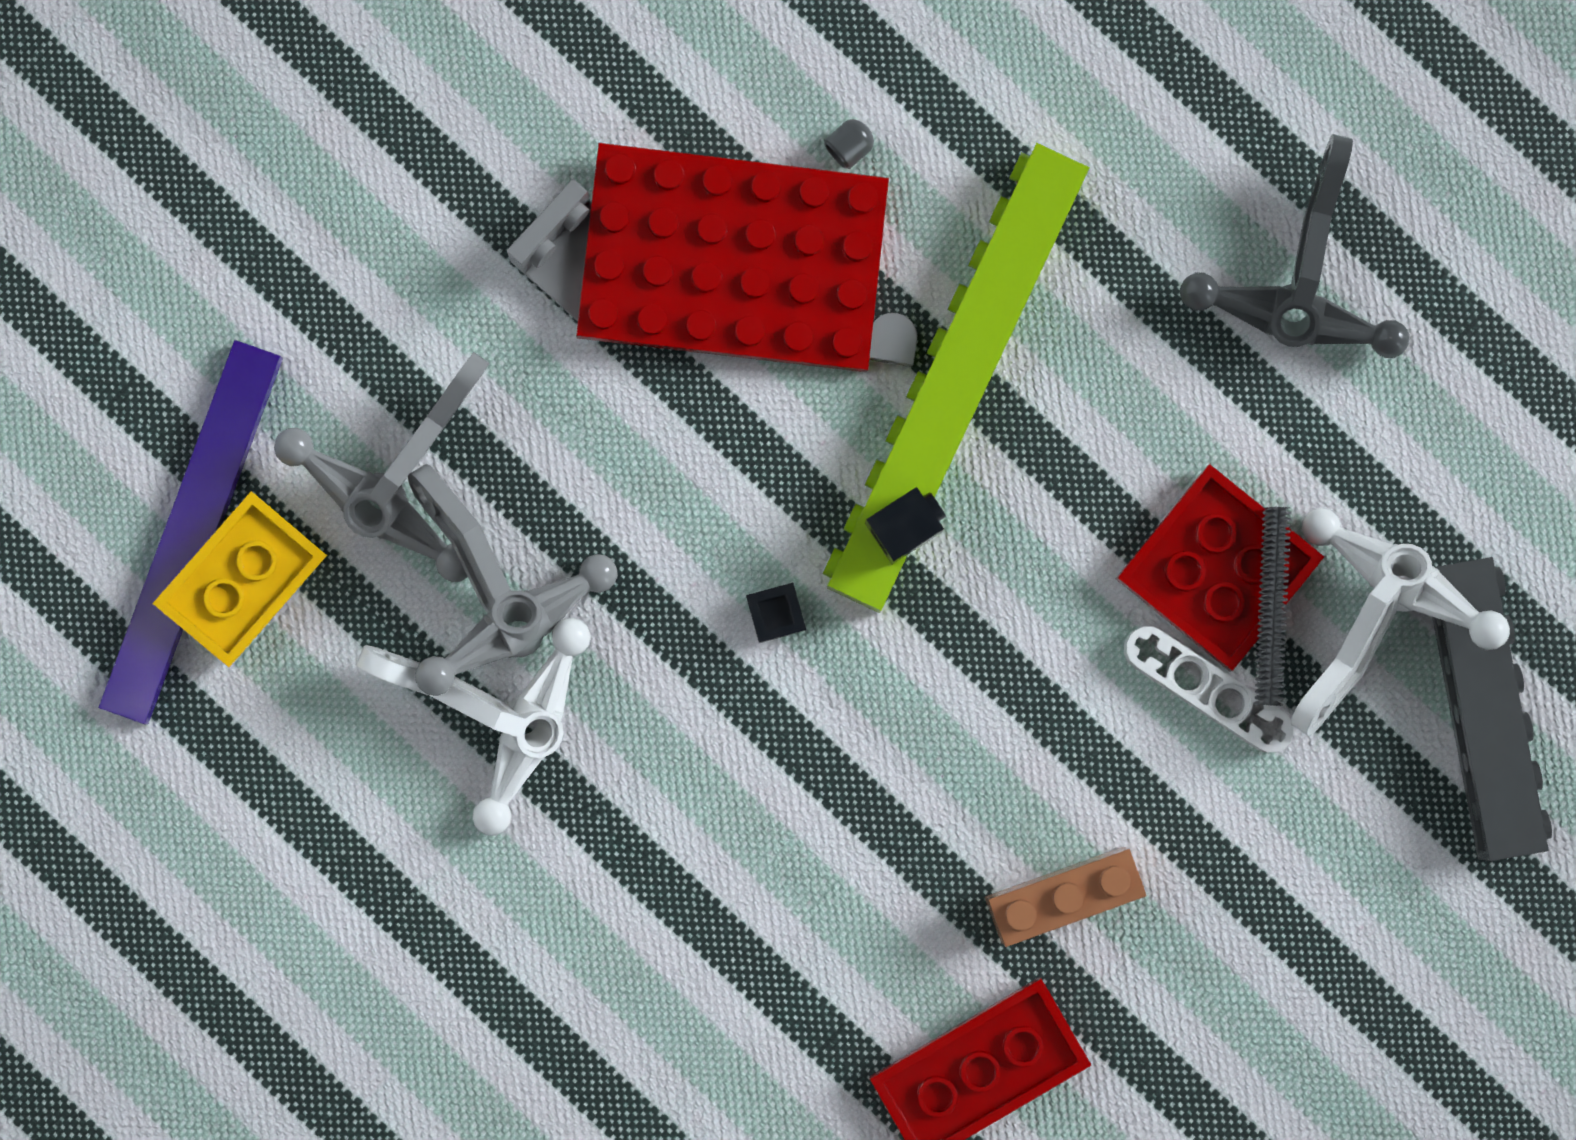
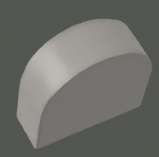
(893, 340)

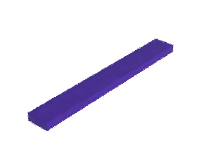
(192, 521)

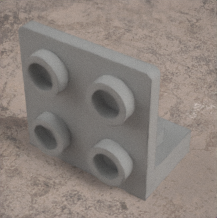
(555, 247)

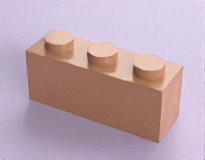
(1065, 896)

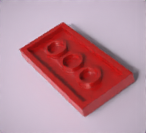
(982, 1068)

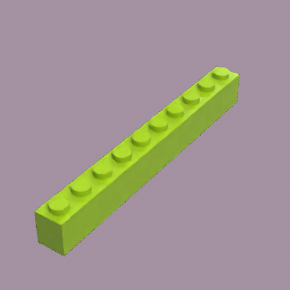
(962, 363)

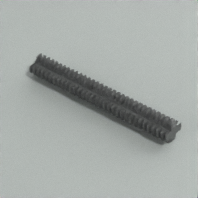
(1272, 606)

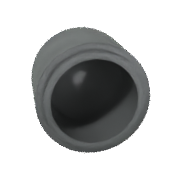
(849, 143)

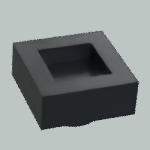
(776, 612)

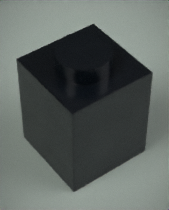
(906, 524)

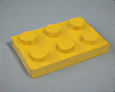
(239, 579)

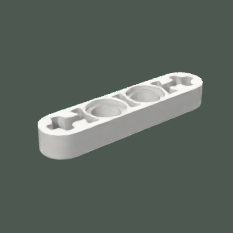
(1205, 694)

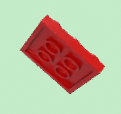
(1206, 566)

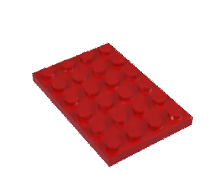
(732, 257)

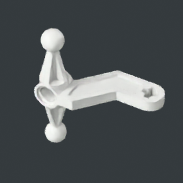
(1425, 593)
(540, 700)

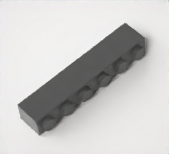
(1490, 724)

